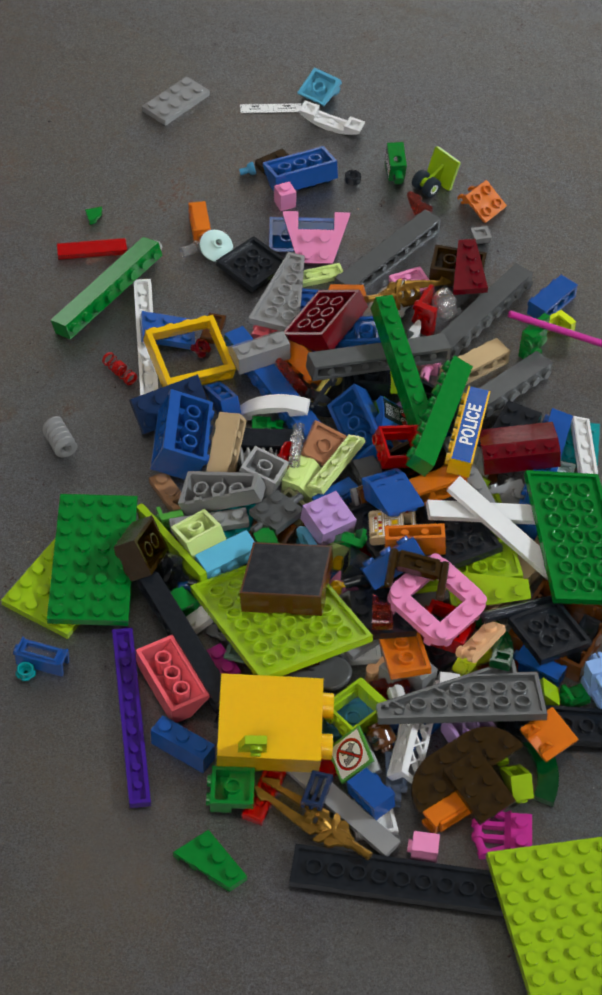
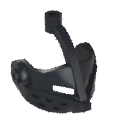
(320, 397)
(167, 568)

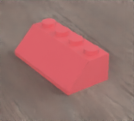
(171, 678)

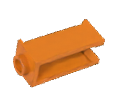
(198, 219)
(445, 813)

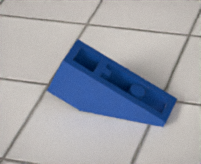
(222, 397)

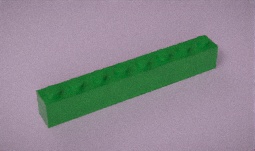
(106, 287)
(399, 358)
(438, 415)

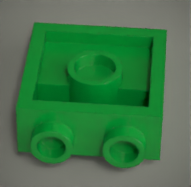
(533, 338)
(230, 788)

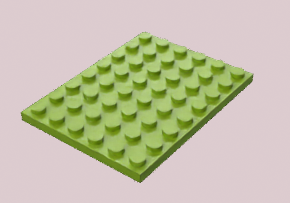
(279, 641)
(553, 913)

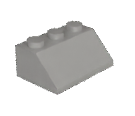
(259, 351)

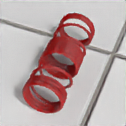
(116, 364)

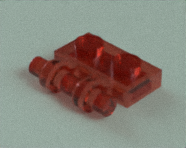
(291, 376)

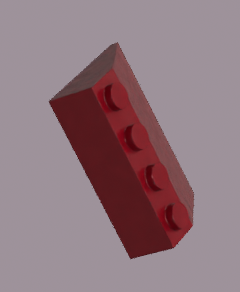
(326, 319)
(519, 448)

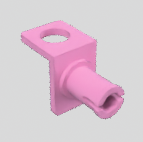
(427, 370)

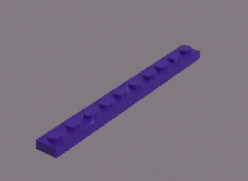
(131, 718)

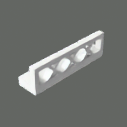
(403, 750)

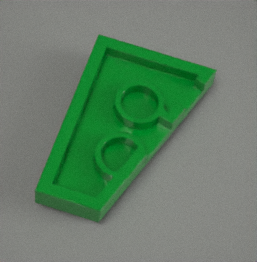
(211, 859)

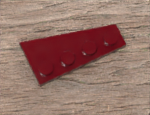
(469, 270)

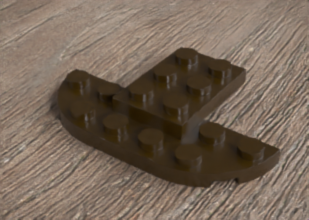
(467, 769)

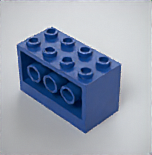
(182, 434)

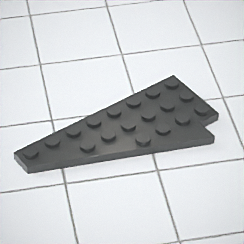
(474, 697)

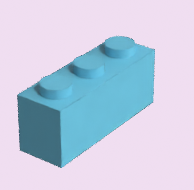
(226, 555)

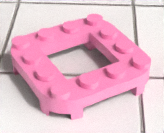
(424, 622)

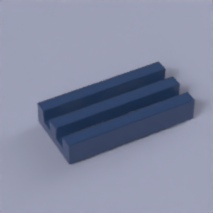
(312, 803)

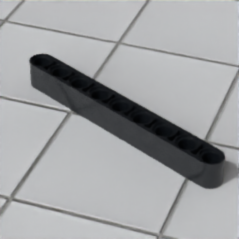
(176, 623)

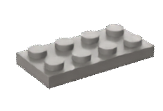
(175, 100)

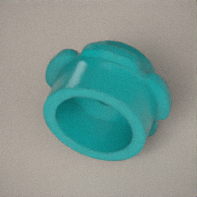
(25, 667)

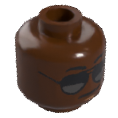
(380, 737)

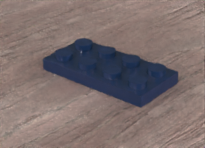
(147, 405)

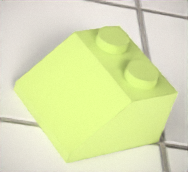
(300, 477)
(198, 532)

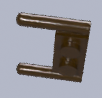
(417, 565)

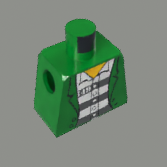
(395, 169)

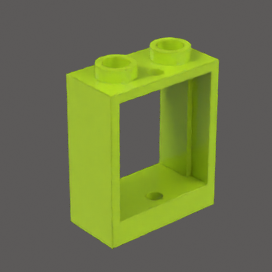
(366, 694)

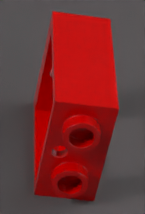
(397, 432)
(443, 609)

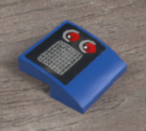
(390, 414)

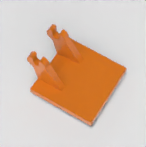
(483, 201)
(550, 735)

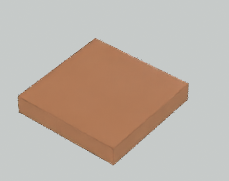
(321, 442)

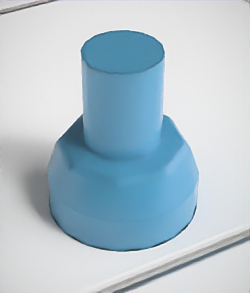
(249, 169)

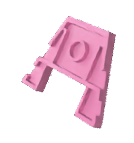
(316, 245)

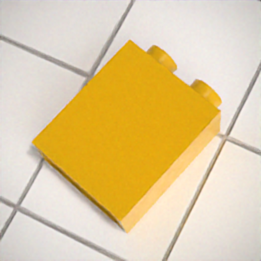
(284, 711)

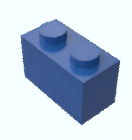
(371, 793)

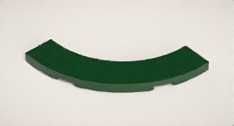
(502, 650)
(546, 775)

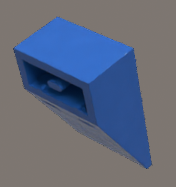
(391, 492)

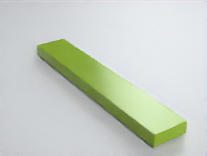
(175, 547)

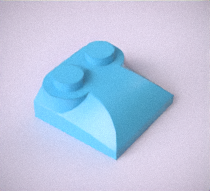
(320, 87)

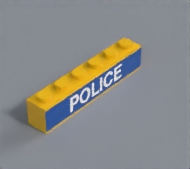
(467, 431)

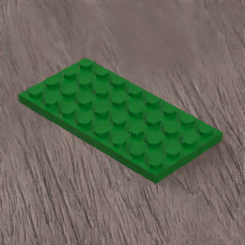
(569, 533)
(86, 574)

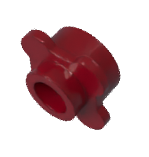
(203, 344)

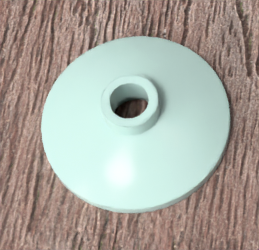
(211, 249)

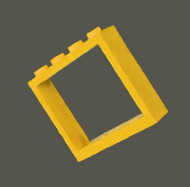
(206, 376)

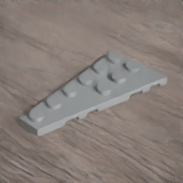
(282, 296)

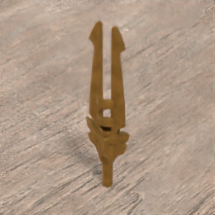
(395, 289)
(330, 831)

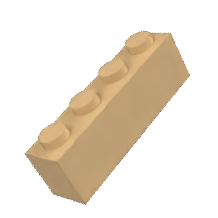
(485, 359)
(226, 442)

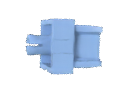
(593, 678)

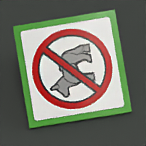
(351, 754)

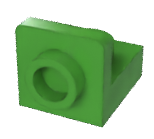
(164, 518)

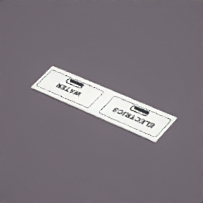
(267, 108)

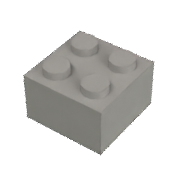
(268, 466)

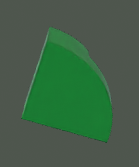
(93, 214)

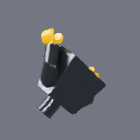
(350, 570)

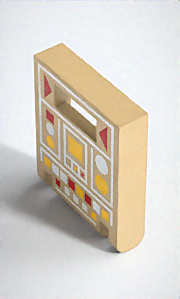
(378, 520)

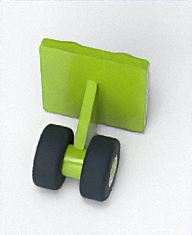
(440, 172)

